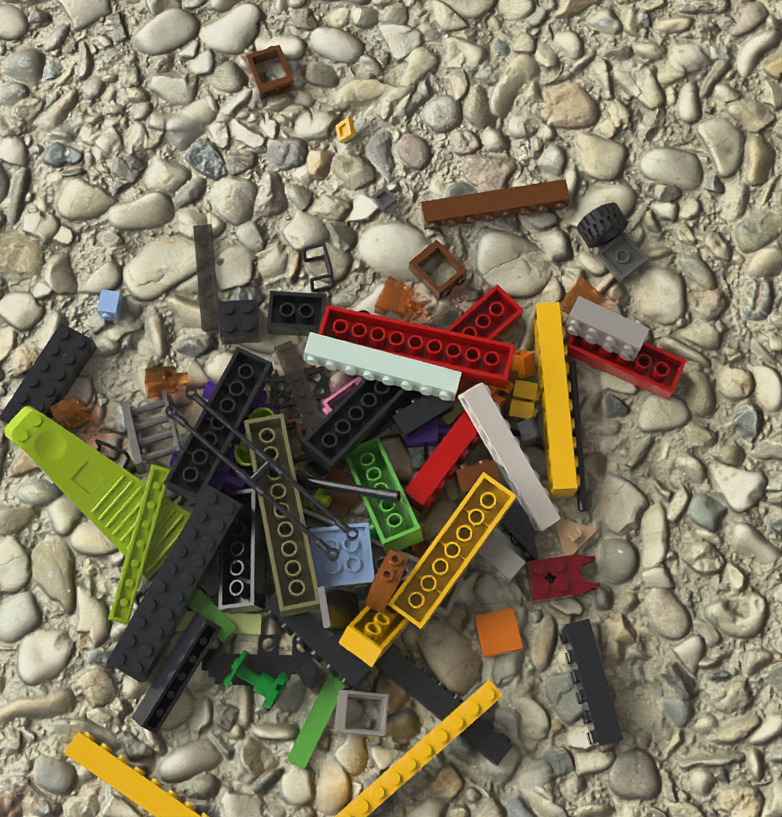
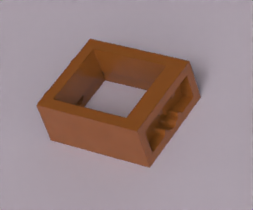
(386, 581)

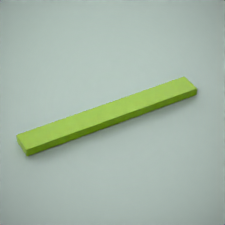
(139, 545)

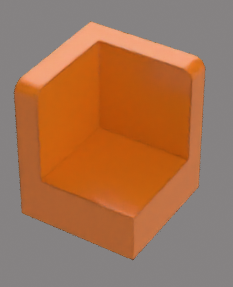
(524, 363)

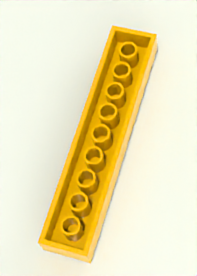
(554, 400)

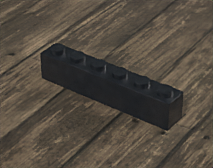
(176, 673)

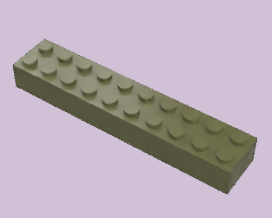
(286, 542)

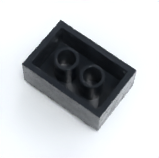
(295, 313)

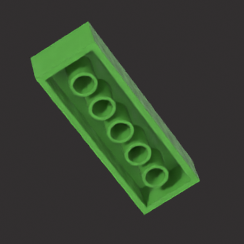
(392, 520)

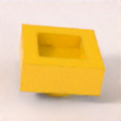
(345, 130)

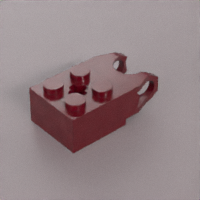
(566, 578)

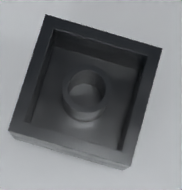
(239, 321)

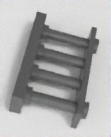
(134, 428)

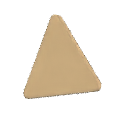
(572, 535)

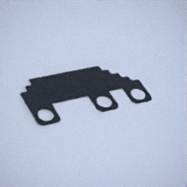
(219, 663)

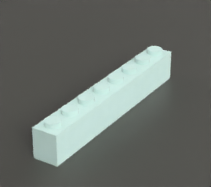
(382, 366)

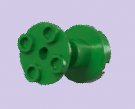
(263, 683)

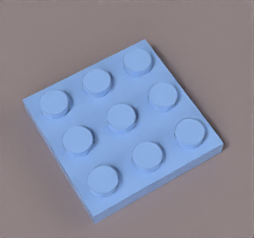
(354, 559)

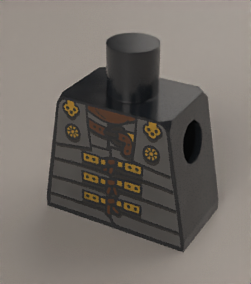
(528, 433)

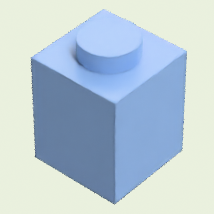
(110, 304)

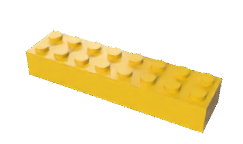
(452, 550)

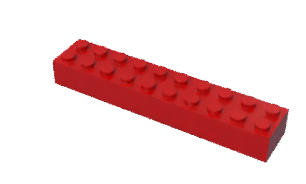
(476, 357)

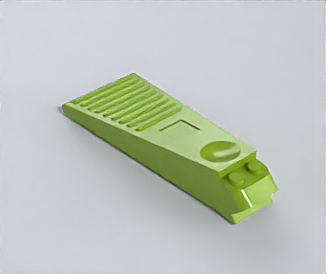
(95, 484)

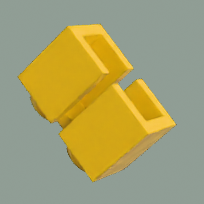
(523, 401)

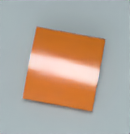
(498, 632)

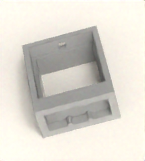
(341, 707)

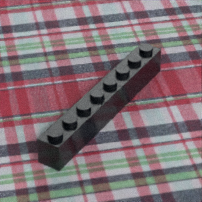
(440, 703)

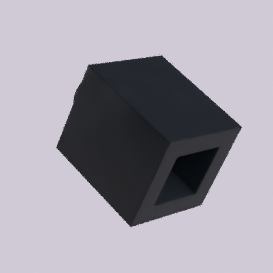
(310, 673)

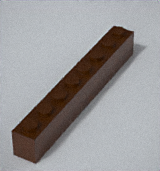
(495, 204)

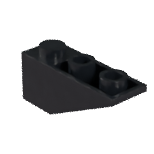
(518, 527)

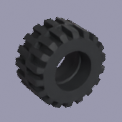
(602, 225)

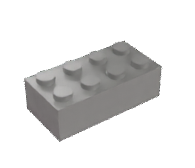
(606, 328)
(499, 560)

